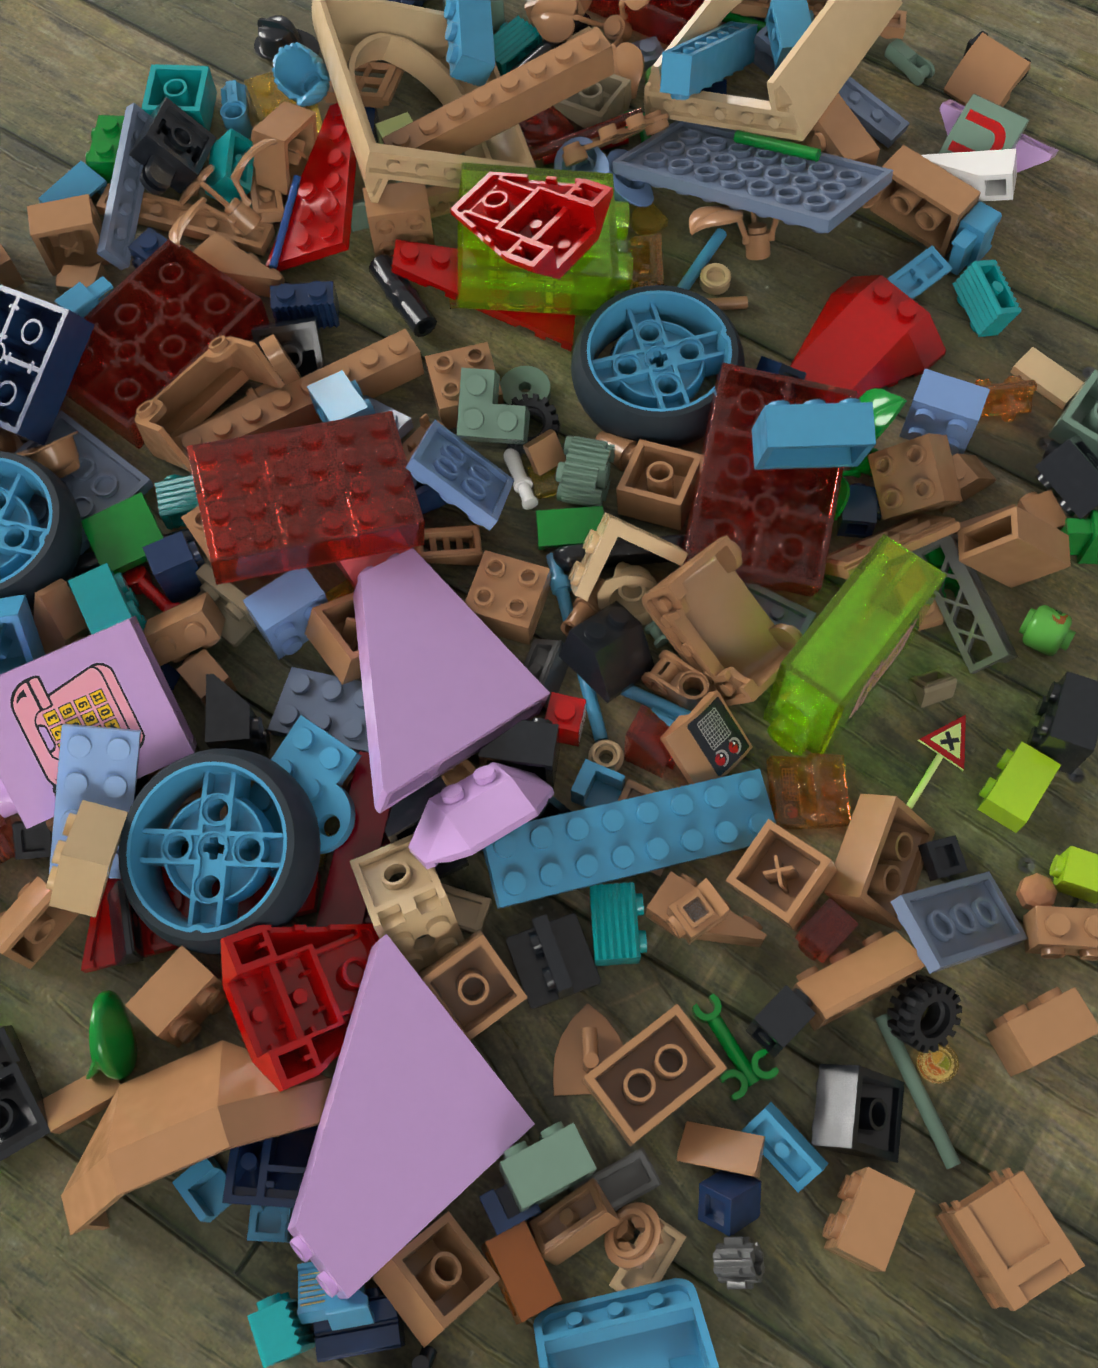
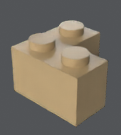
(85, 858)

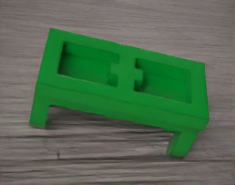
(566, 525)

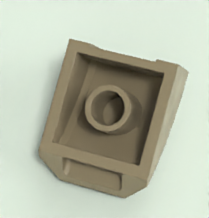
(598, 102)

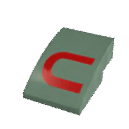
(984, 128)

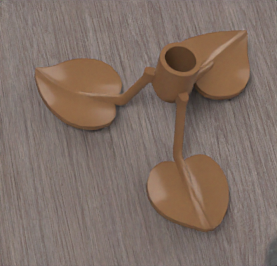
(556, 24)
(238, 211)
(755, 239)

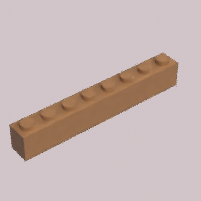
(511, 97)
(374, 368)

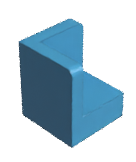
(596, 785)
(203, 1189)

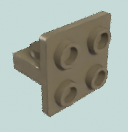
(230, 602)

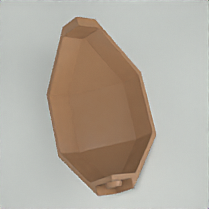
(179, 1119)

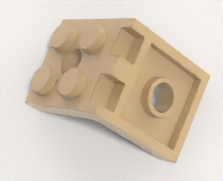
(600, 543)
(408, 906)

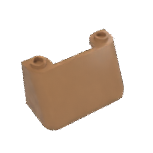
(720, 624)

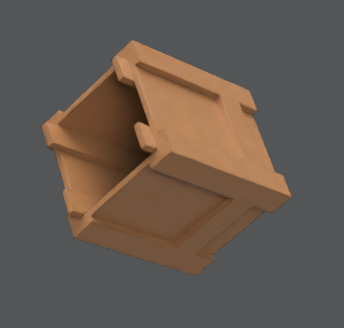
(1009, 1240)

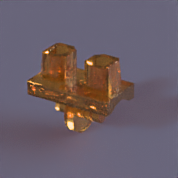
(1008, 398)

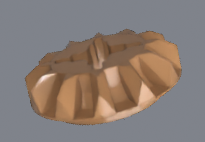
(617, 1239)

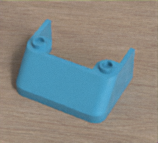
(628, 1329)

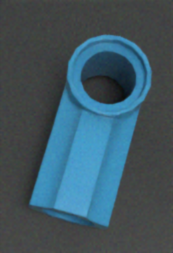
(236, 108)

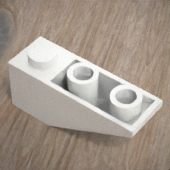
(986, 171)

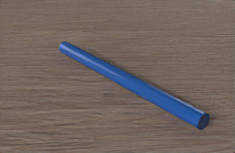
(285, 222)

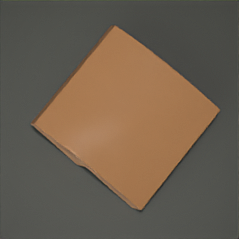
(988, 72)

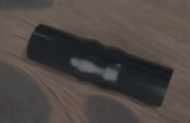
(402, 296)

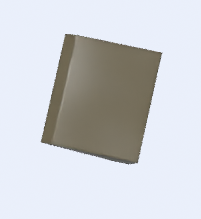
(933, 687)

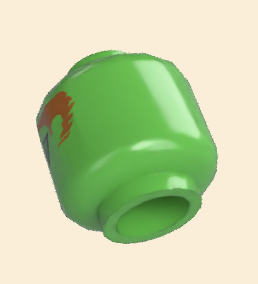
(1047, 630)

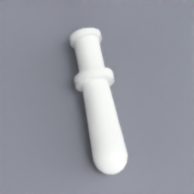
(522, 483)

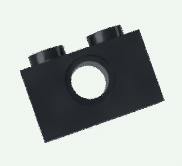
(781, 1020)

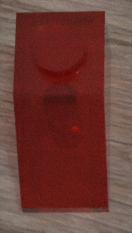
(644, 743)

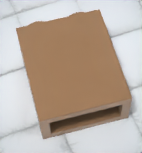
(1014, 547)

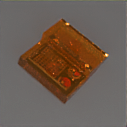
(809, 791)

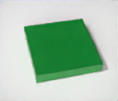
(121, 533)

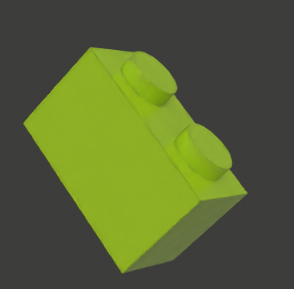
(1018, 786)

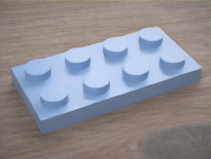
(97, 768)

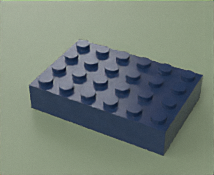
(37, 361)

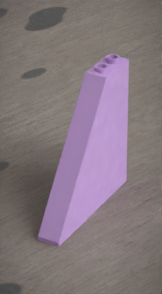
(430, 677)
(400, 1130)

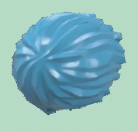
(301, 74)

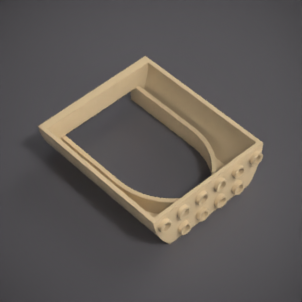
(414, 41)
(800, 85)

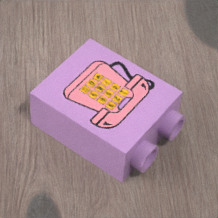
(91, 682)

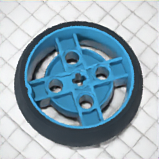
(658, 335)
(42, 552)
(224, 780)

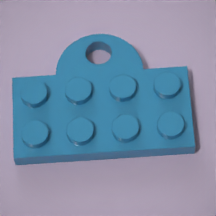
(320, 767)

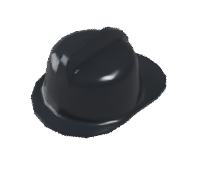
(278, 32)

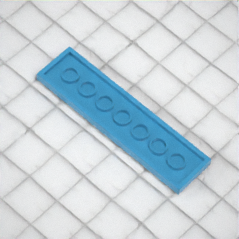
(627, 837)

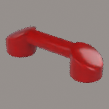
(141, 583)

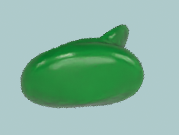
(111, 1038)

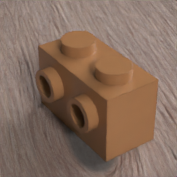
(184, 629)
(1062, 932)

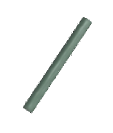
(919, 1094)

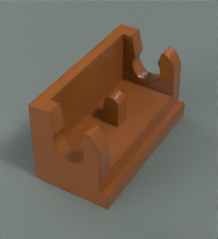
(522, 1272)

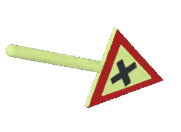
(948, 744)

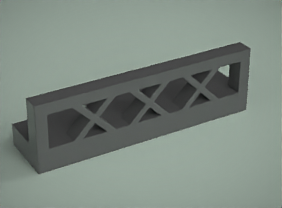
(979, 604)

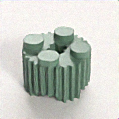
(585, 471)

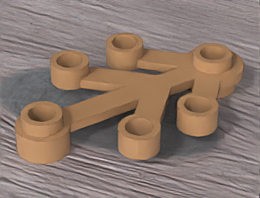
(651, 123)

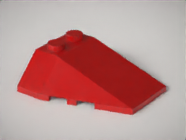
(533, 221)
(869, 337)
(294, 993)

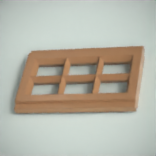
(386, 86)
(910, 534)

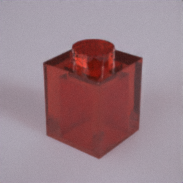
(825, 931)

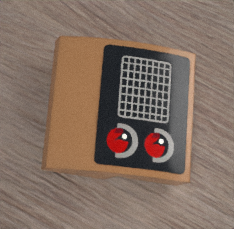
(706, 740)

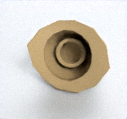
(627, 587)

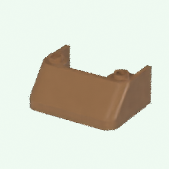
(199, 393)

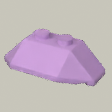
(1028, 150)
(477, 813)

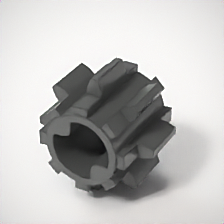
(738, 1263)

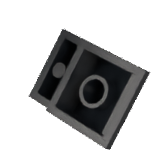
(21, 1099)

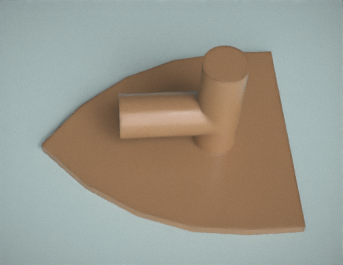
(581, 1048)

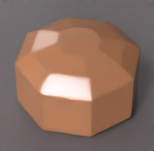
(1036, 891)

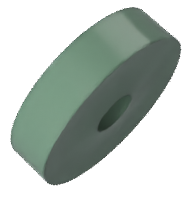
(524, 378)

